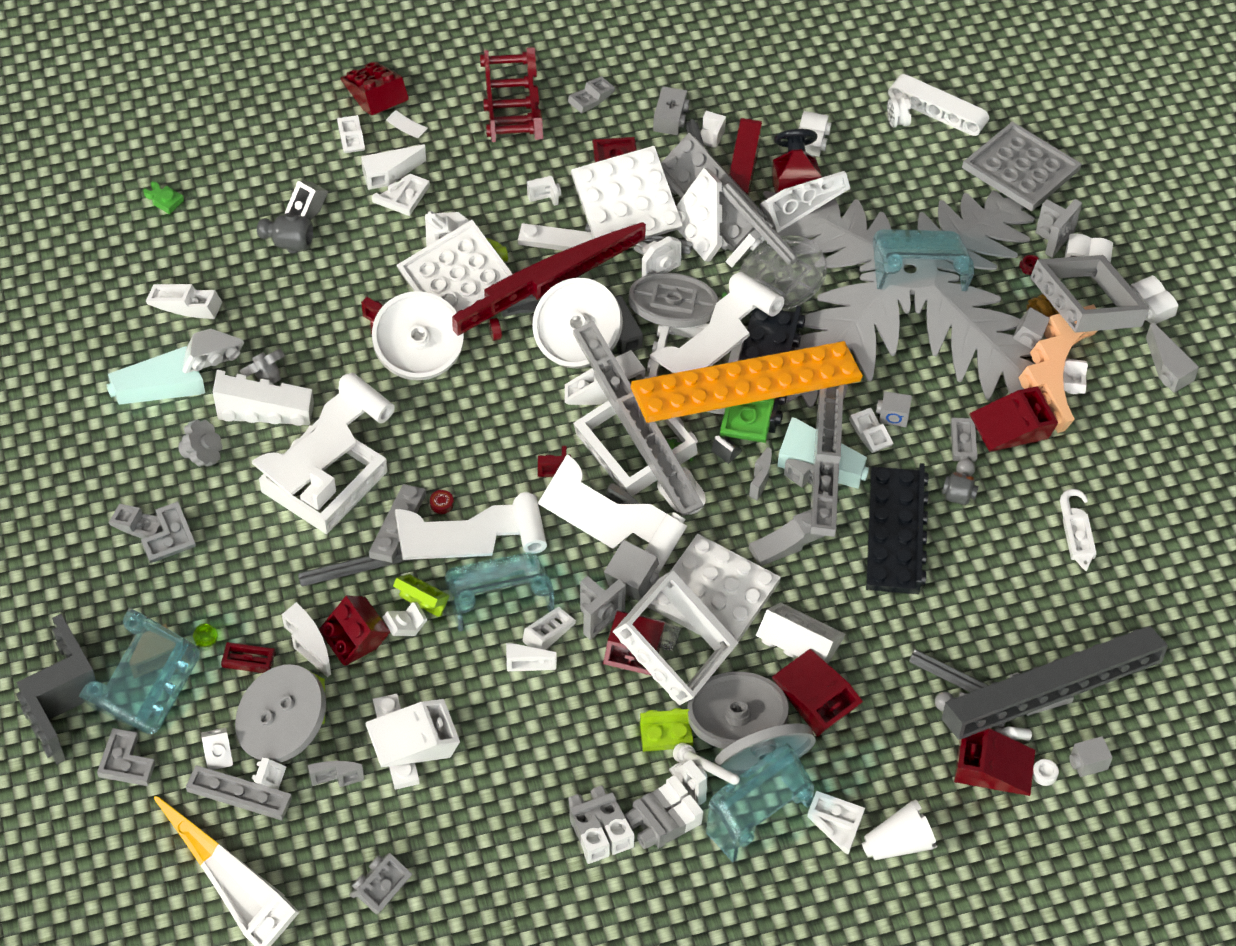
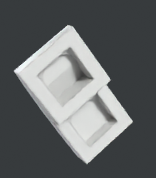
(350, 134)
(870, 431)

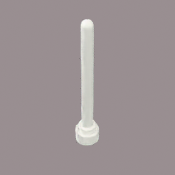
(685, 752)

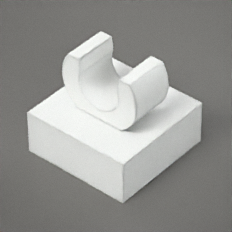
(269, 773)

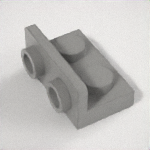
(381, 882)

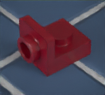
(550, 464)

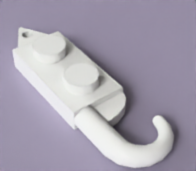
(1077, 530)

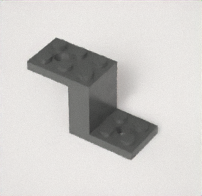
(55, 689)

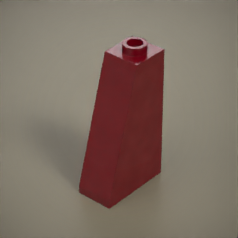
(746, 153)

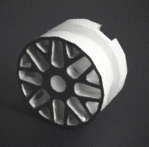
(899, 112)

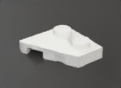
(403, 195)
(751, 242)
(692, 778)
(836, 819)

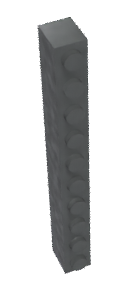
(1053, 682)

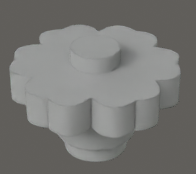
(265, 366)
(200, 443)

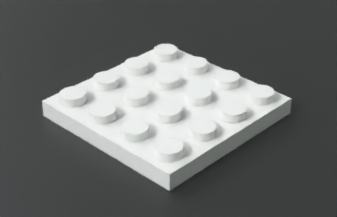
(626, 193)
(456, 267)
(725, 584)

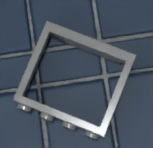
(1130, 308)

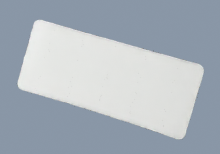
(406, 125)

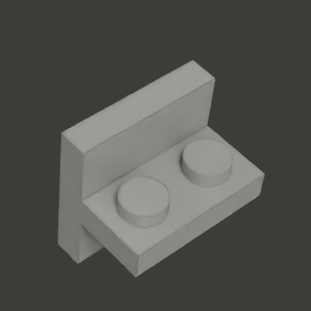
(1057, 224)
(600, 605)

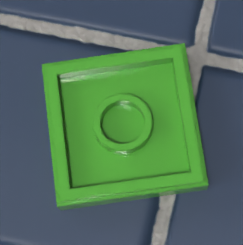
(748, 421)

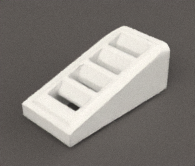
(535, 638)
(529, 658)

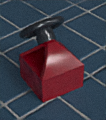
(796, 165)

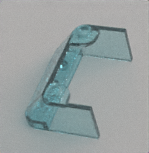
(758, 795)

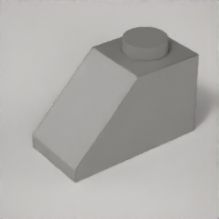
(306, 200)

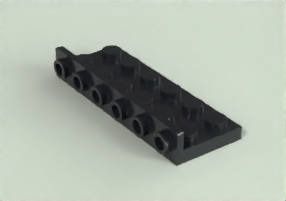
(773, 336)
(896, 530)

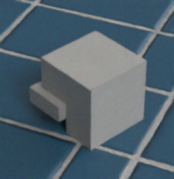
(634, 568)

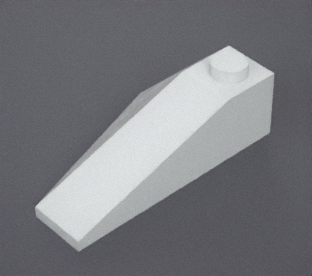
(800, 200)

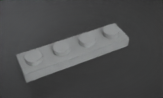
(387, 540)
(239, 792)

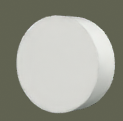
(1045, 772)

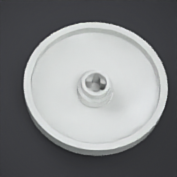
(570, 307)
(416, 336)

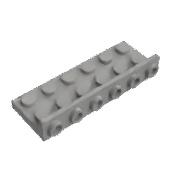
(682, 169)

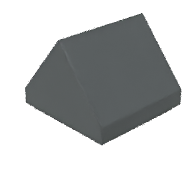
(725, 448)

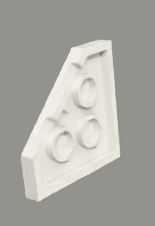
(702, 214)

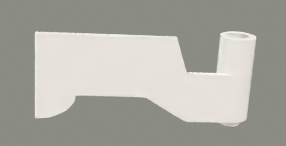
(725, 327)
(330, 438)
(608, 520)
(472, 536)

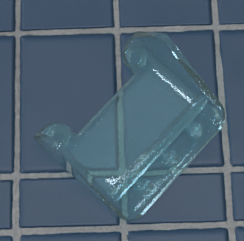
(895, 245)
(494, 574)
(146, 677)

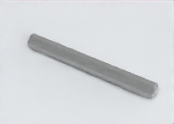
(759, 224)

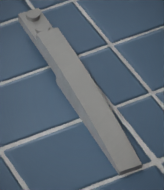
(644, 435)
(826, 461)

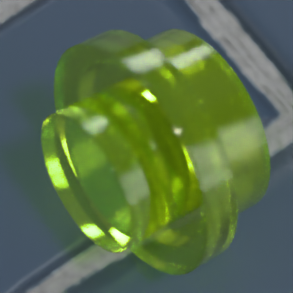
(205, 635)

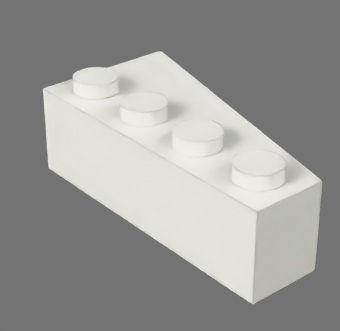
(261, 401)

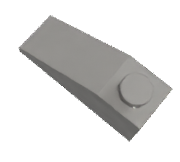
(1171, 363)

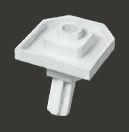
(442, 224)
(659, 256)

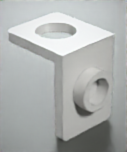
(217, 749)

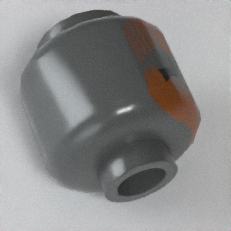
(960, 488)

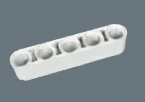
(940, 105)

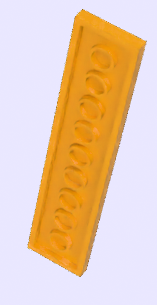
(745, 381)

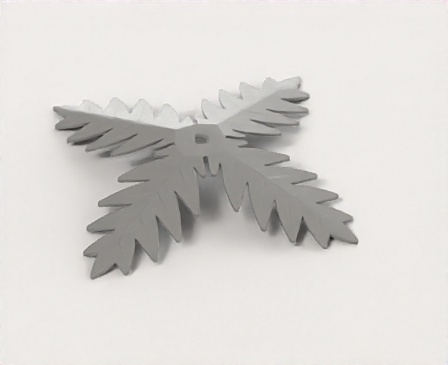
(946, 302)

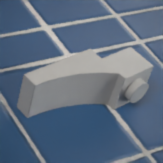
(785, 540)

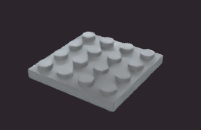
(1021, 166)

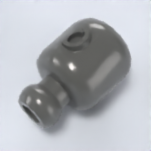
(287, 232)

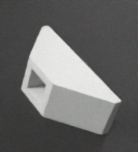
(210, 349)

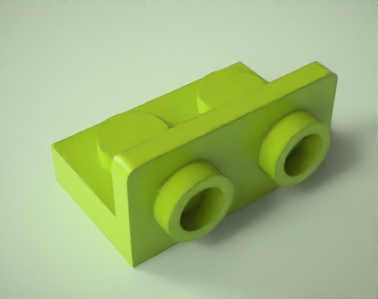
(418, 591)
(665, 729)

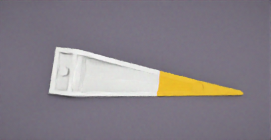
(252, 901)

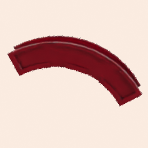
(525, 123)

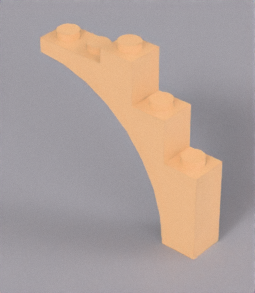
(1049, 367)

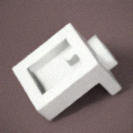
(405, 622)

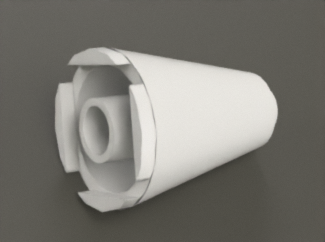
(900, 834)

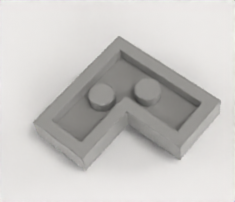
(173, 539)
(120, 763)

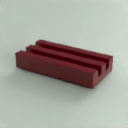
(247, 661)

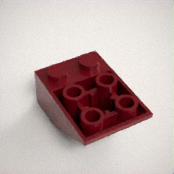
(375, 87)
(1015, 420)
(817, 691)
(995, 763)

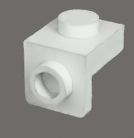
(543, 188)
(1075, 376)

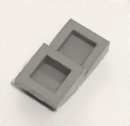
(593, 94)
(799, 471)
(761, 474)
(134, 522)
(343, 771)

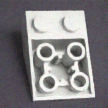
(414, 734)

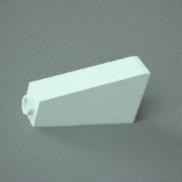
(155, 380)
(800, 445)

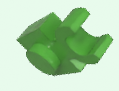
(165, 198)

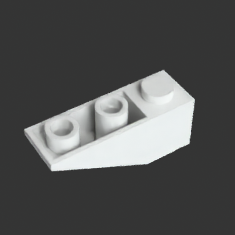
(389, 166)

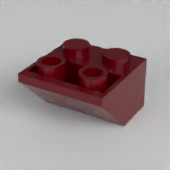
(354, 629)
(619, 655)

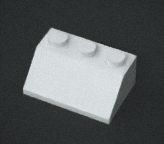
(798, 633)

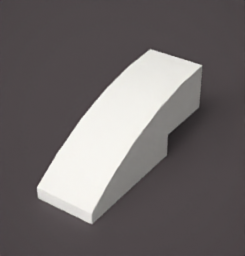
(185, 300)
(307, 637)

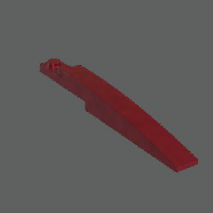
(545, 274)

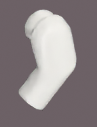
(1016, 733)

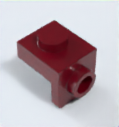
(370, 309)

